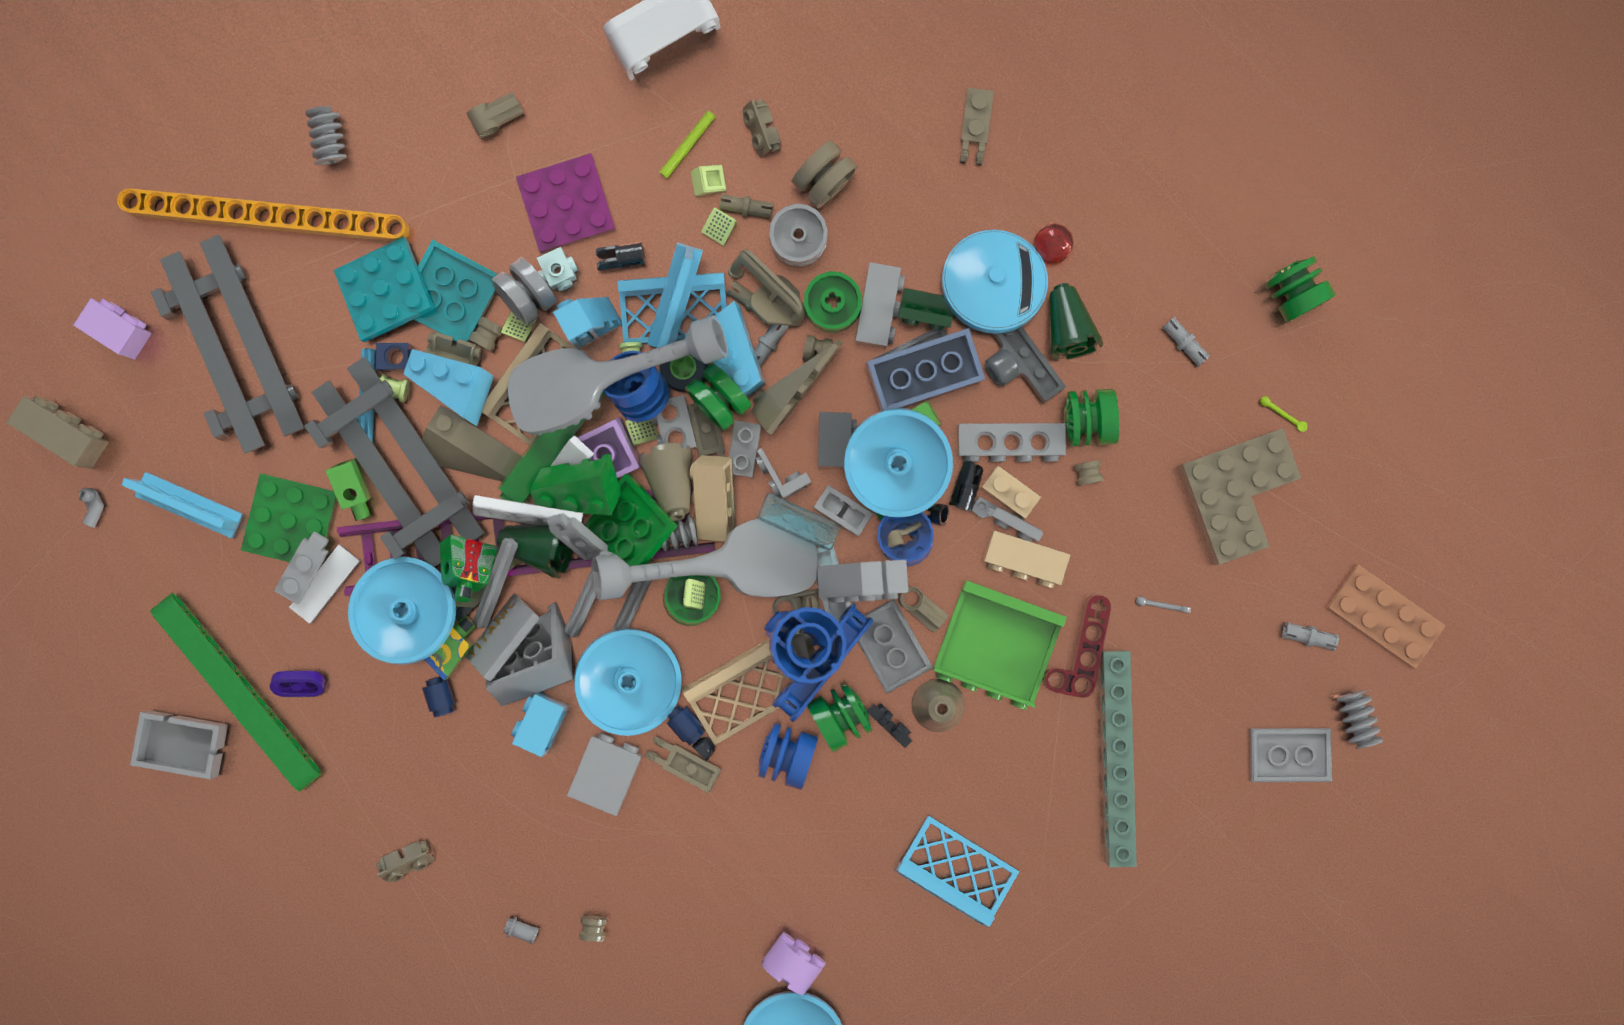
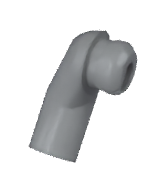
(94, 505)

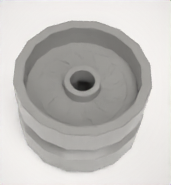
(798, 251)
(523, 291)

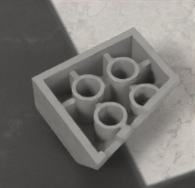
(537, 663)

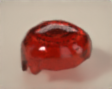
(1054, 243)

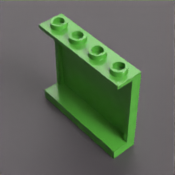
(998, 644)

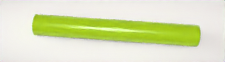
(687, 144)

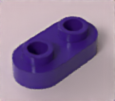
(297, 683)

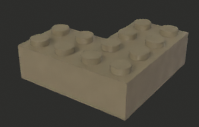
(1223, 487)

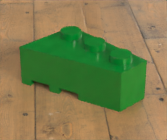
(579, 488)

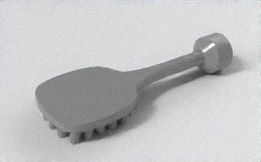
(567, 384)
(754, 559)

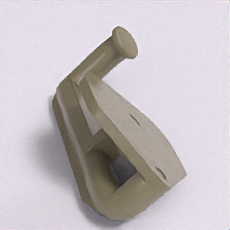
(776, 299)

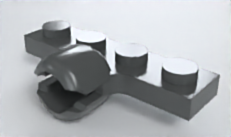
(1022, 358)

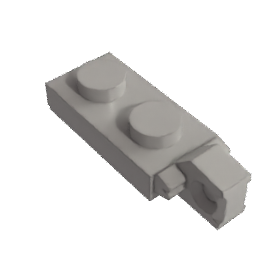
(1006, 519)

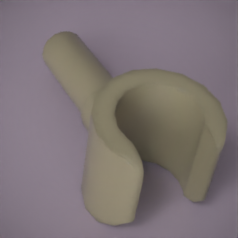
(895, 537)

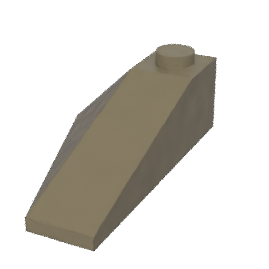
(782, 397)
(467, 448)

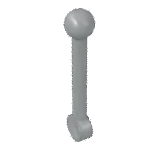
(1141, 601)

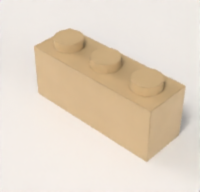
(713, 497)
(1026, 559)

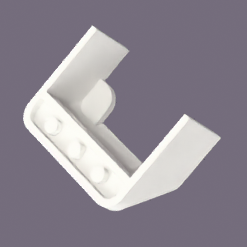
(653, 26)

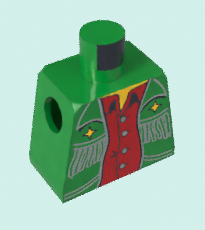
(466, 565)

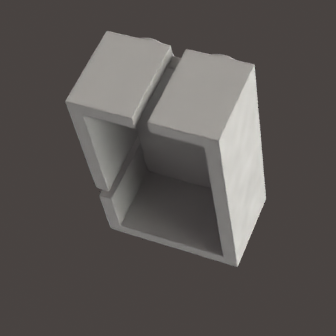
(863, 581)
(178, 744)

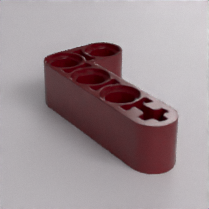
(1084, 645)

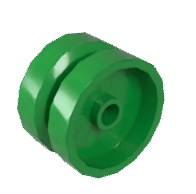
(837, 287)
(714, 400)

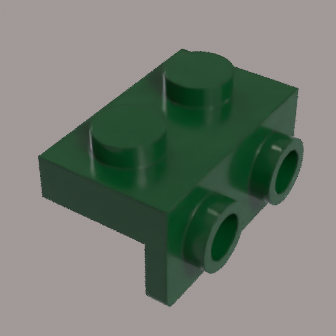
(925, 307)

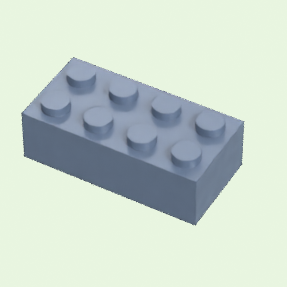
(925, 370)

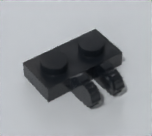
(883, 717)

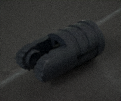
(625, 256)
(966, 486)

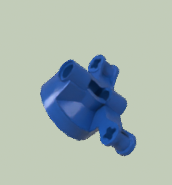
(807, 675)

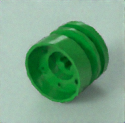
(1300, 288)
(1094, 417)
(674, 595)
(839, 717)

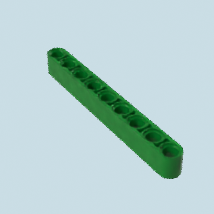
(235, 692)

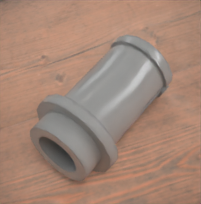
(520, 930)

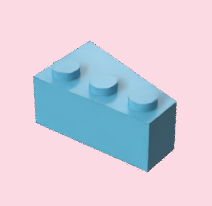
(587, 319)
(742, 361)
(451, 382)

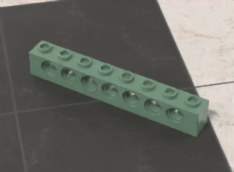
(1118, 759)

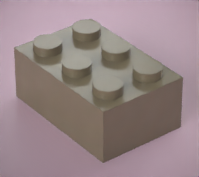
(58, 431)

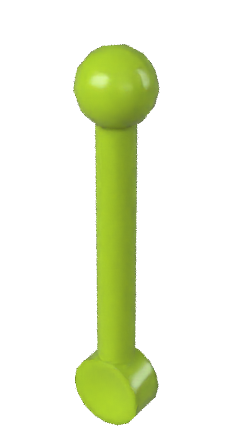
(1300, 426)

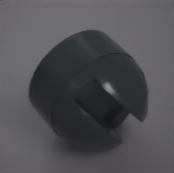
(939, 514)
(704, 747)

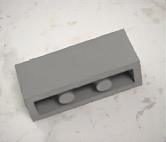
(879, 305)

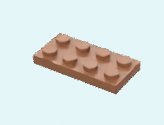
(1386, 616)

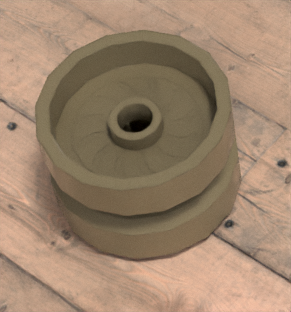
(824, 173)

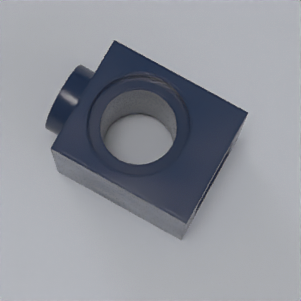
(383, 356)

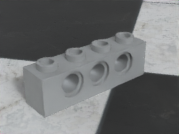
(1052, 433)

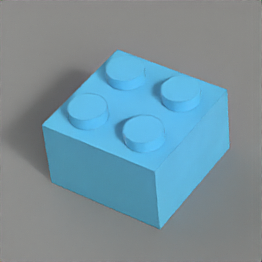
(540, 723)

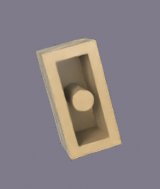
(1010, 492)

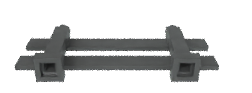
(188, 296)
(343, 419)

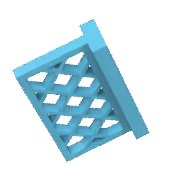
(655, 286)
(675, 295)
(186, 504)
(946, 892)

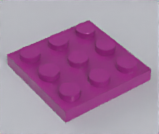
(565, 203)

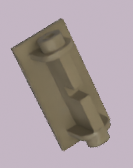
(755, 116)
(462, 351)
(394, 867)

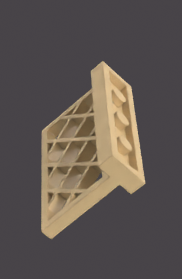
(500, 392)
(727, 674)

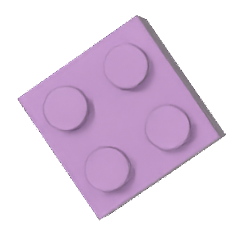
(112, 328)
(613, 440)

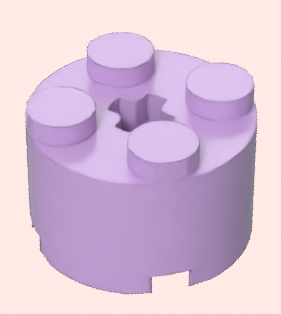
(792, 963)

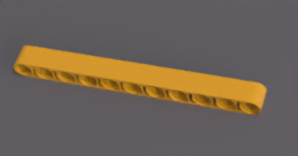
(251, 212)

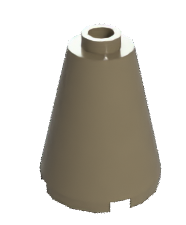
(669, 477)
(927, 700)

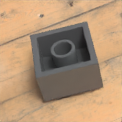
(834, 435)

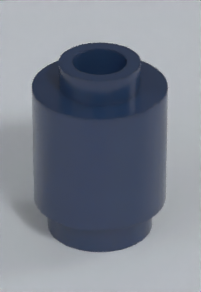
(438, 696)
(685, 725)

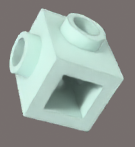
(557, 260)

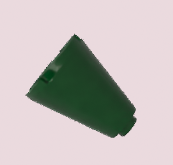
(1071, 324)
(538, 548)

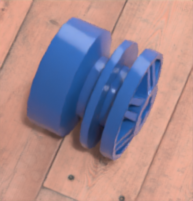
(639, 394)
(914, 551)
(787, 756)

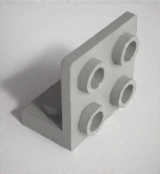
(794, 482)

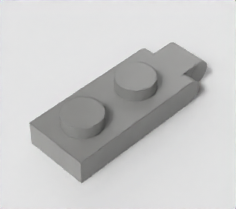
(576, 536)
(302, 568)

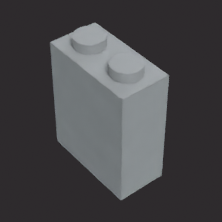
(605, 773)

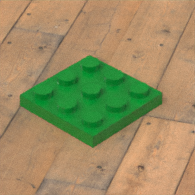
(285, 515)
(636, 525)

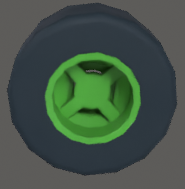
(675, 371)

